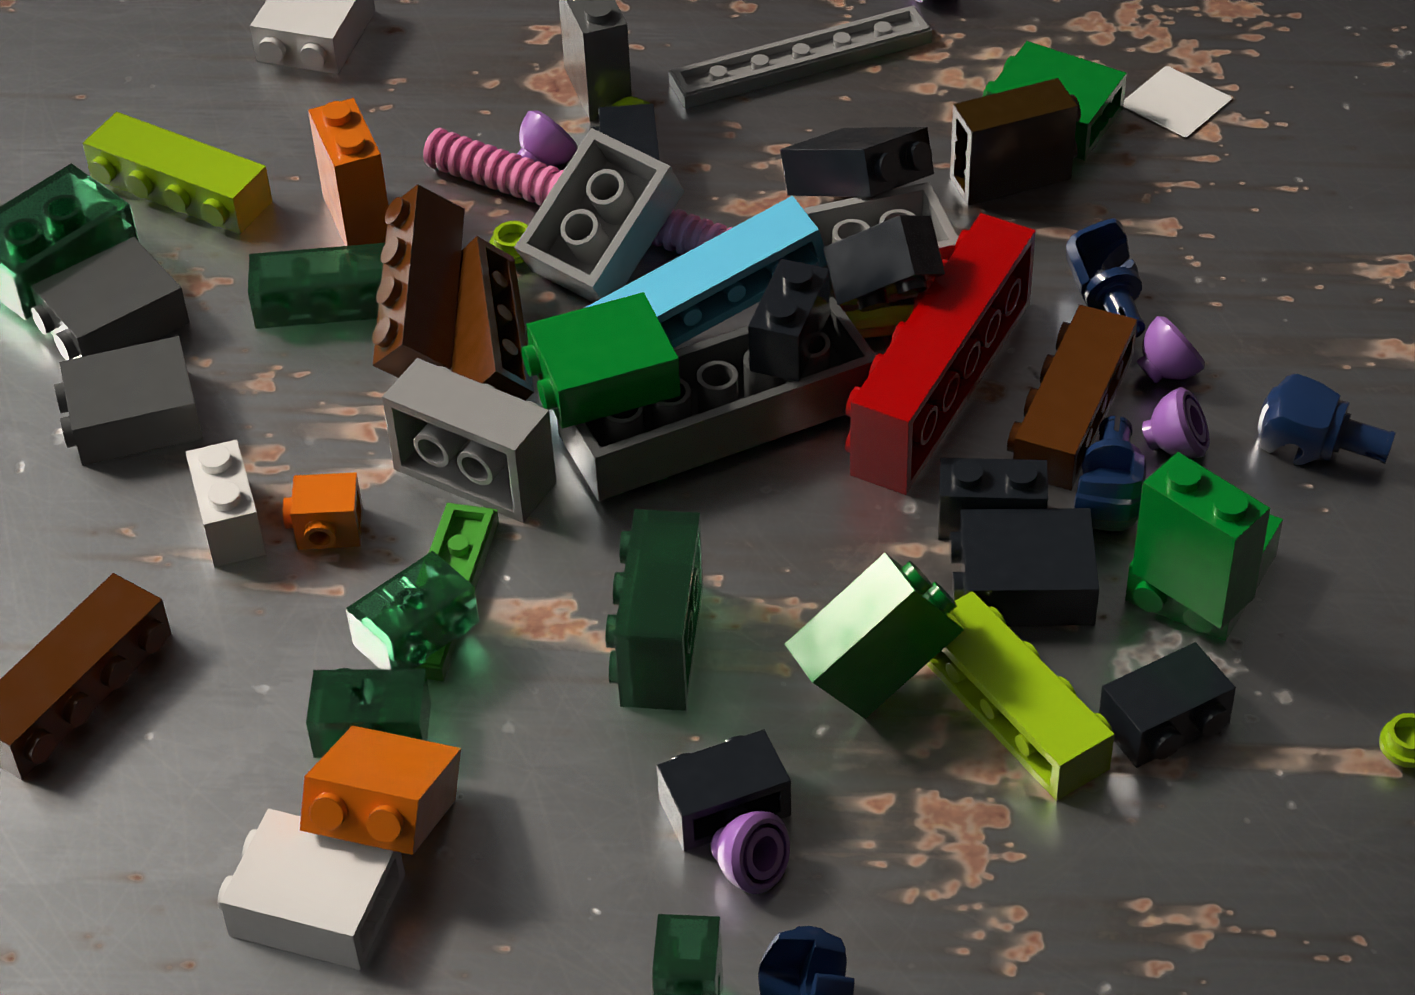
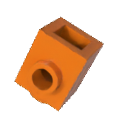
(325, 511)

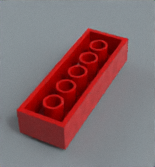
(940, 354)

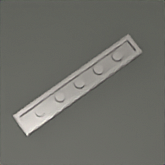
(799, 56)

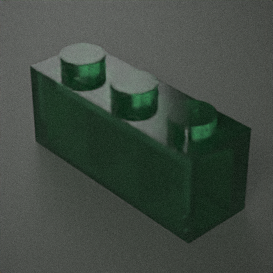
(315, 285)

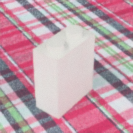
(309, 32)
(309, 892)

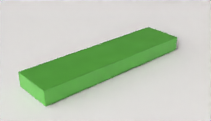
(464, 544)

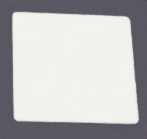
(1176, 101)

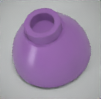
(545, 140)
(1168, 353)
(1178, 425)
(752, 851)

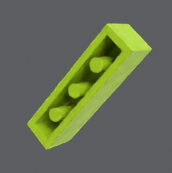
(178, 172)
(1023, 701)

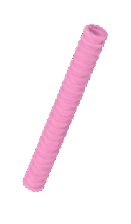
(535, 180)

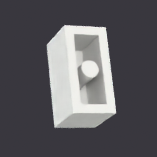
(225, 503)

